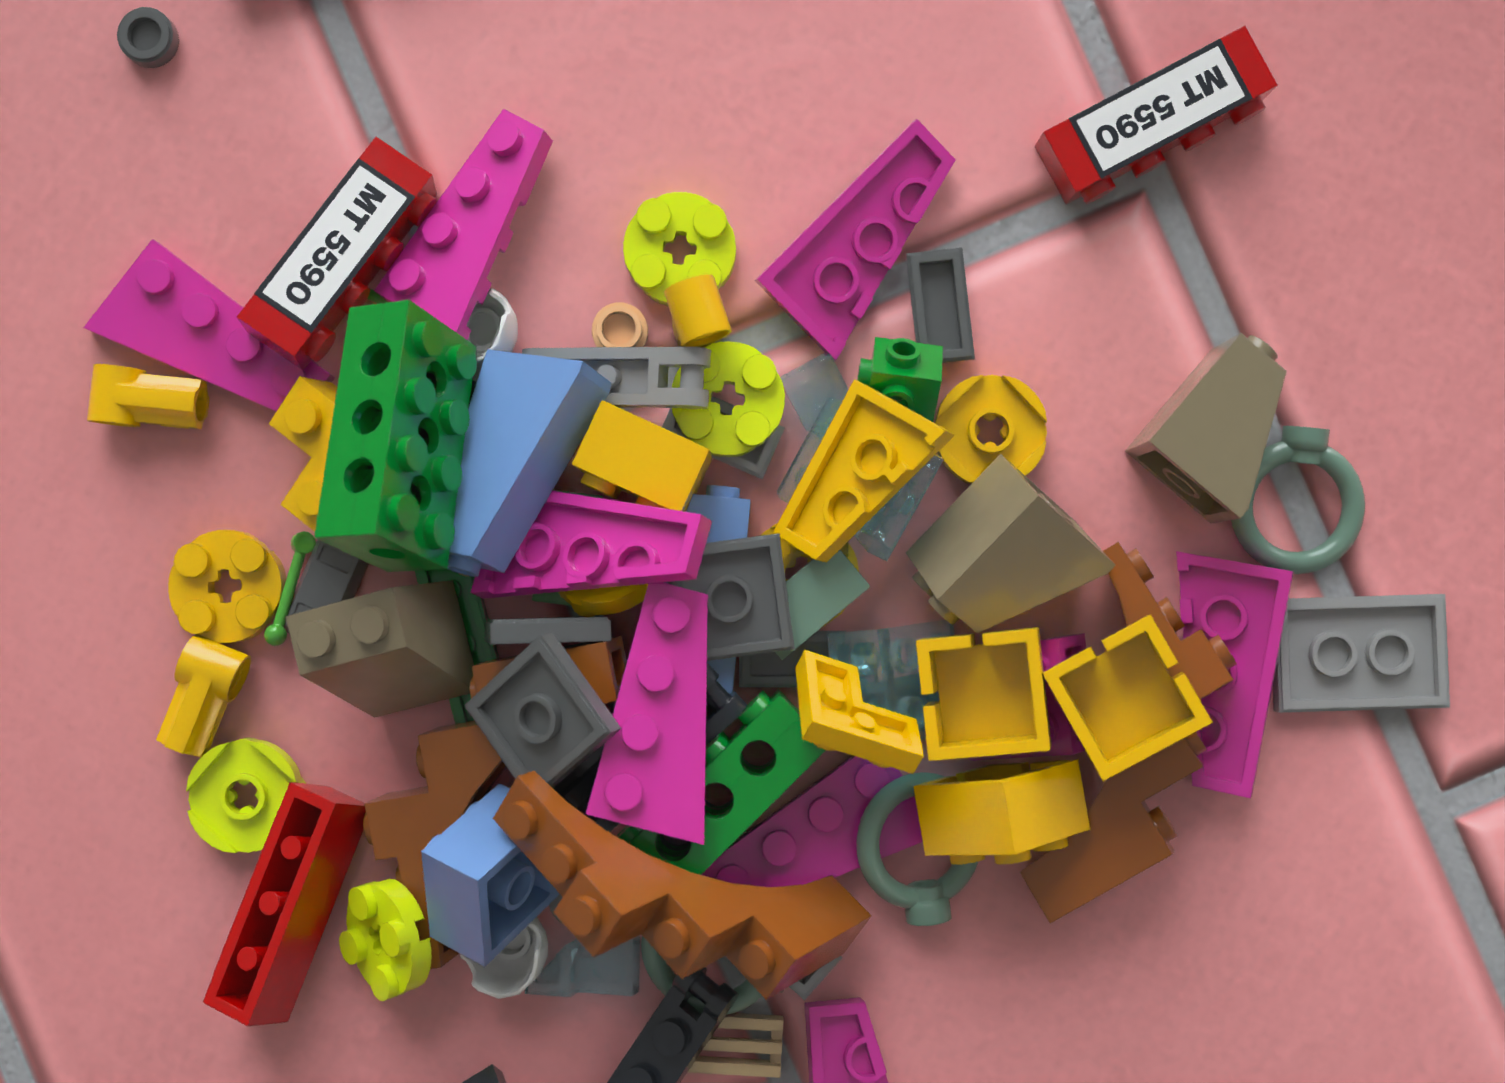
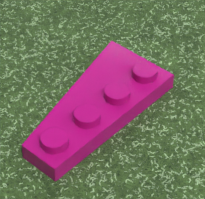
(458, 241)
(194, 326)
(656, 762)

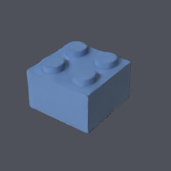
(481, 884)

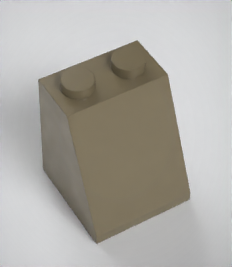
(1215, 429)
(1002, 551)
(386, 648)

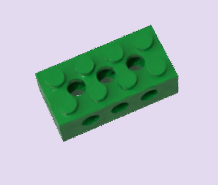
(397, 438)
(752, 786)

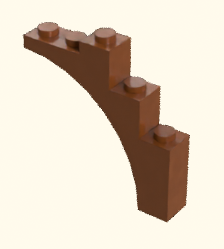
(459, 771)
(1123, 830)
(688, 918)

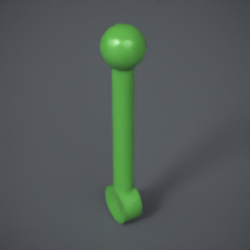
(301, 544)

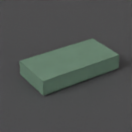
(819, 594)

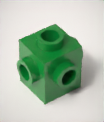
(905, 373)

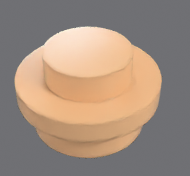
(619, 326)

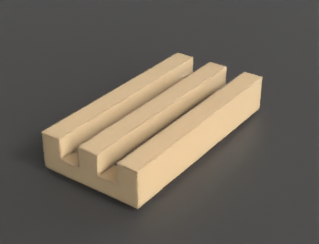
(744, 1066)

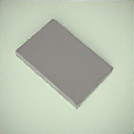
(1363, 654)

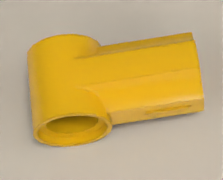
(697, 311)
(133, 397)
(207, 680)

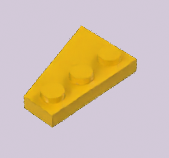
(856, 470)

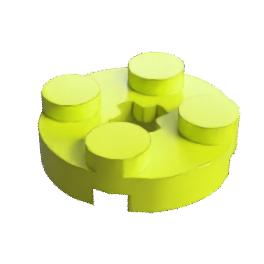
(659, 223)
(749, 424)
(213, 796)
(385, 938)

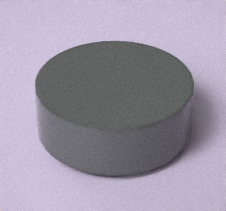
(148, 37)

